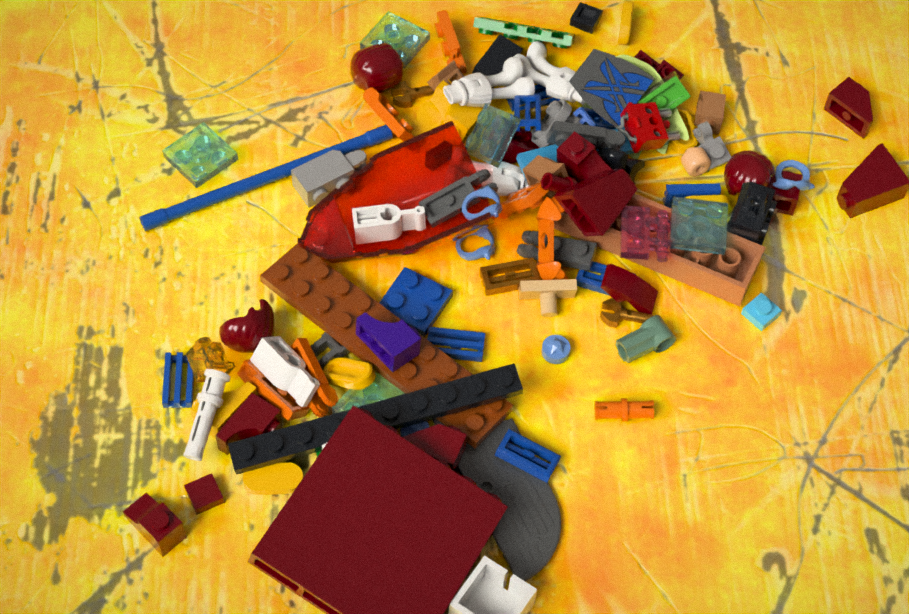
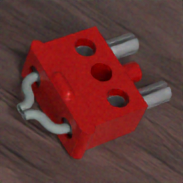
(645, 126)

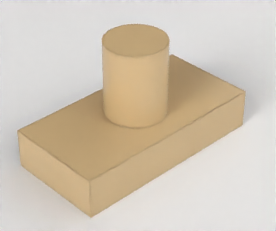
(548, 292)

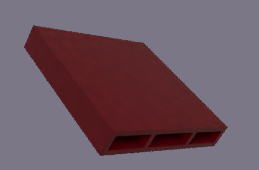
(377, 526)

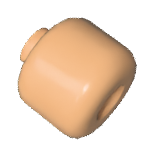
(695, 161)

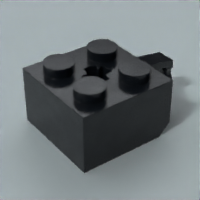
(752, 212)

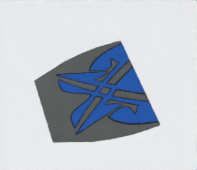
(609, 84)

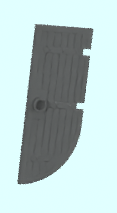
(532, 521)

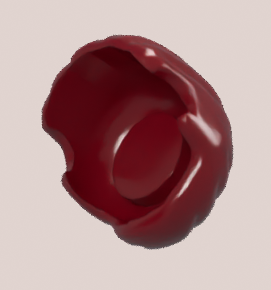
(376, 67)
(747, 167)
(246, 332)

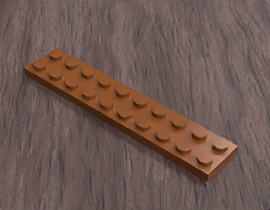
(334, 306)

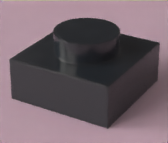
(586, 17)

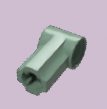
(652, 336)

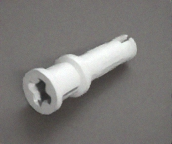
(208, 401)

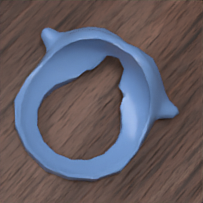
(786, 184)
(494, 209)
(483, 252)

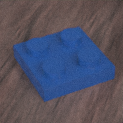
(416, 300)

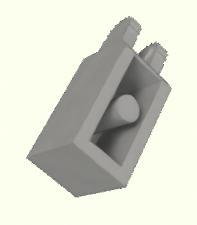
(325, 173)

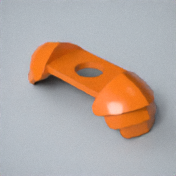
(548, 213)

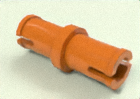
(624, 409)

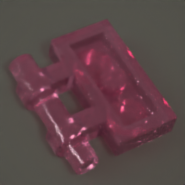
(635, 233)

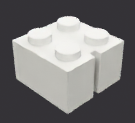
(486, 592)

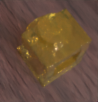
(208, 355)

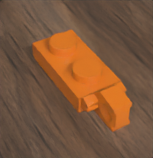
(450, 45)
(267, 391)

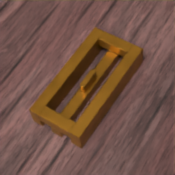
(511, 280)

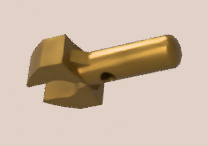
(409, 94)
(620, 314)

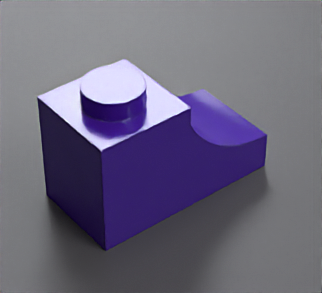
(390, 342)

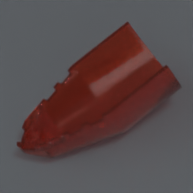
(401, 178)

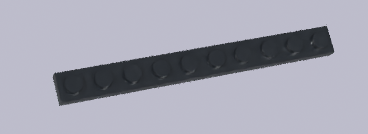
(396, 412)

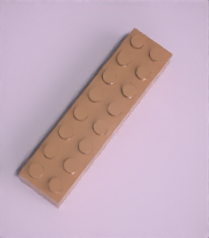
(716, 274)

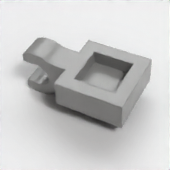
(714, 148)

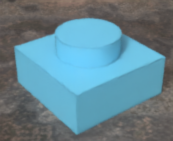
(761, 312)

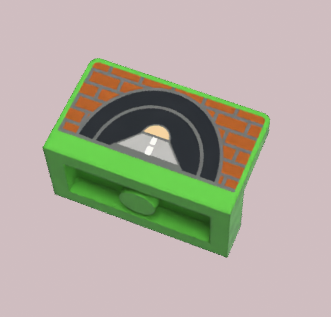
(666, 93)

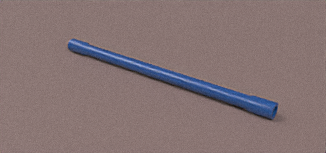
(164, 215)

